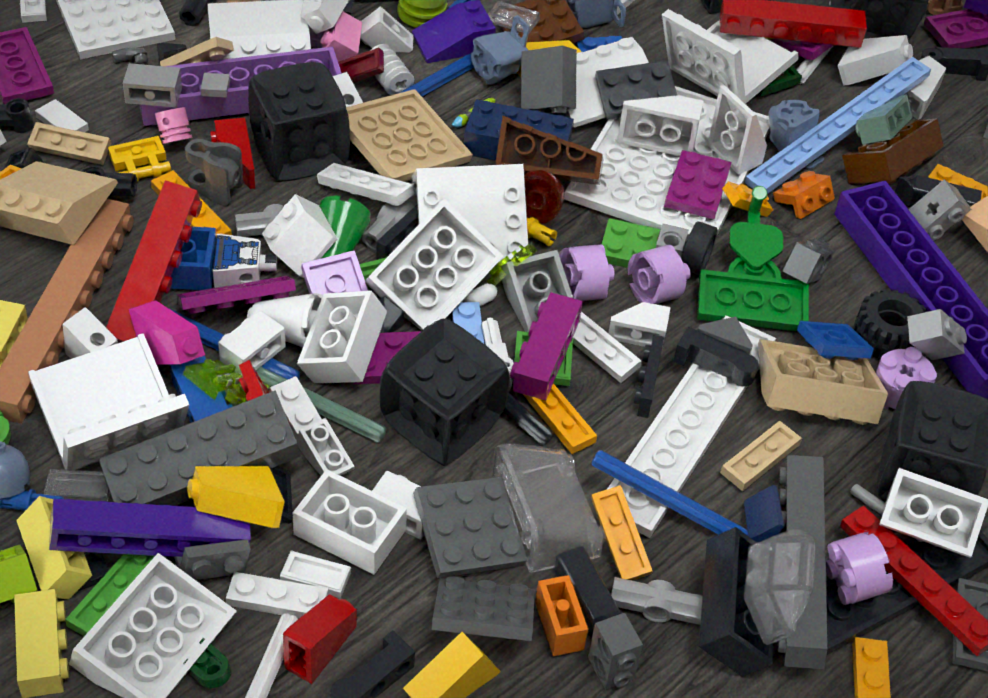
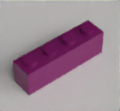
(547, 346)

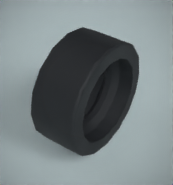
(699, 246)

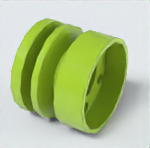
(420, 11)

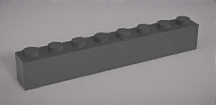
(805, 511)

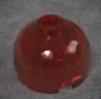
(542, 195)

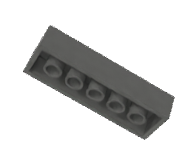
(239, 436)

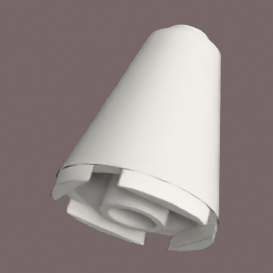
(293, 313)

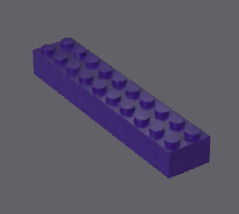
(915, 265)

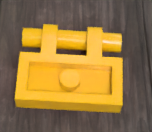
(140, 153)

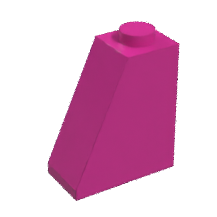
(167, 334)

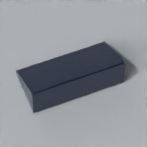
(763, 514)

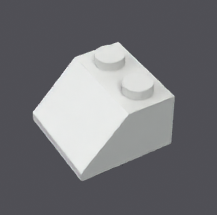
(299, 233)

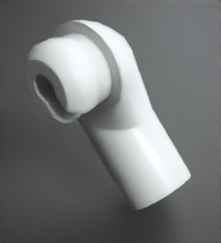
(482, 294)

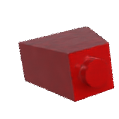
(317, 637)

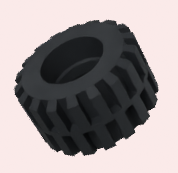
(884, 320)

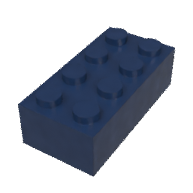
(485, 122)

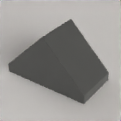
(729, 332)

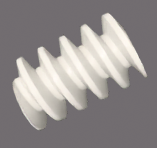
(395, 75)

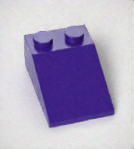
(453, 32)

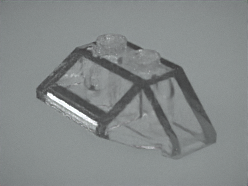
(779, 582)

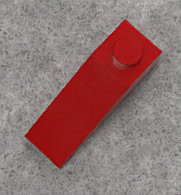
(235, 132)

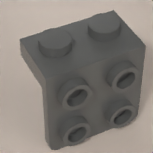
(214, 559)

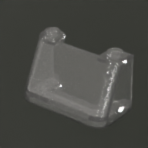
(547, 502)

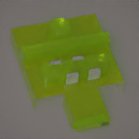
(516, 257)
(217, 377)

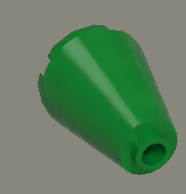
(347, 220)

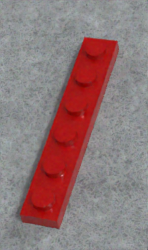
(923, 582)

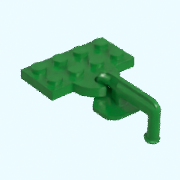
(754, 283)

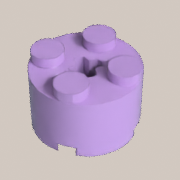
(587, 271)
(658, 275)
(901, 367)
(858, 567)

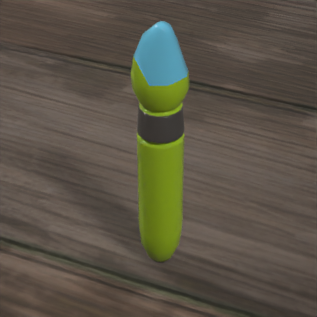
(462, 119)

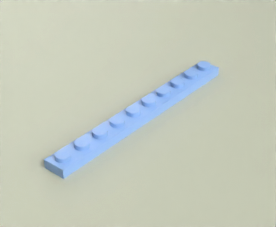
(836, 126)

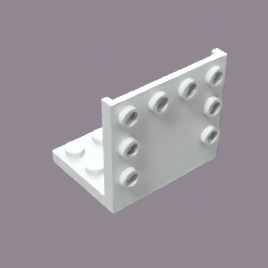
(719, 59)
(483, 195)
(106, 402)

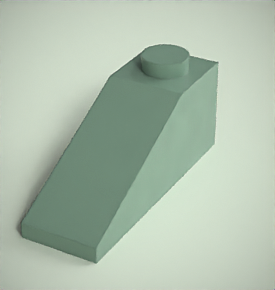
(884, 120)

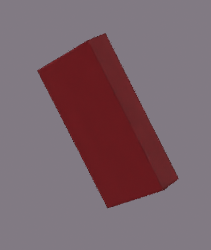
(363, 65)

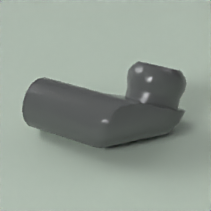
(126, 54)

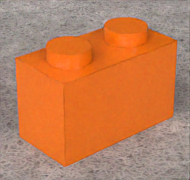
(561, 615)

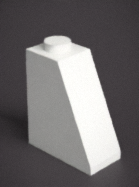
(322, 13)
(874, 58)
(924, 92)

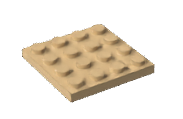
(404, 135)

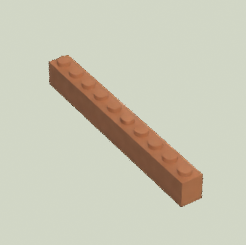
(64, 296)

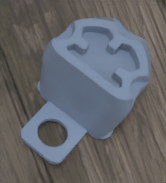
(597, 12)
(500, 53)
(791, 121)

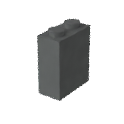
(549, 79)

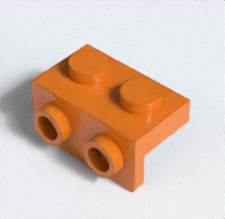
(806, 193)

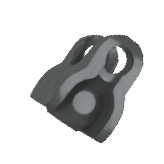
(218, 167)

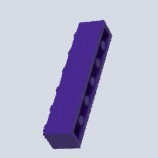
(137, 528)

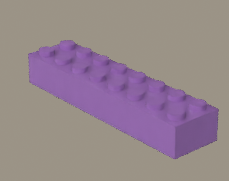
(240, 72)

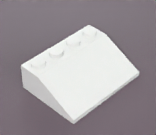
(260, 27)
(609, 56)
(434, 266)
(151, 632)

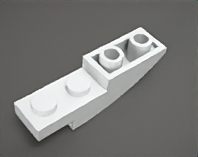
(311, 432)

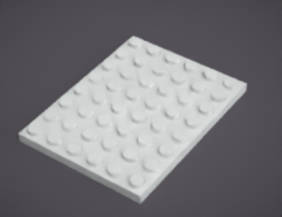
(639, 178)

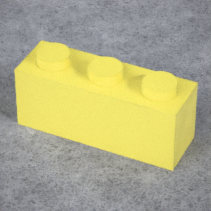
(54, 569)
(40, 643)

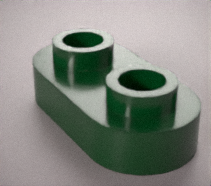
(208, 663)

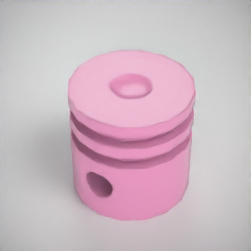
(173, 125)

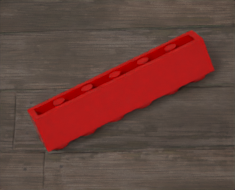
(793, 22)
(156, 255)

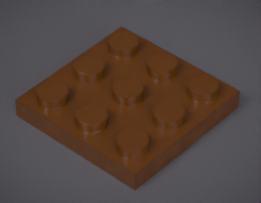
(555, 22)

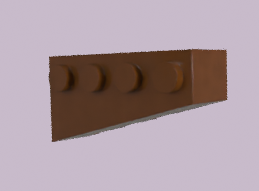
(547, 152)
(896, 156)

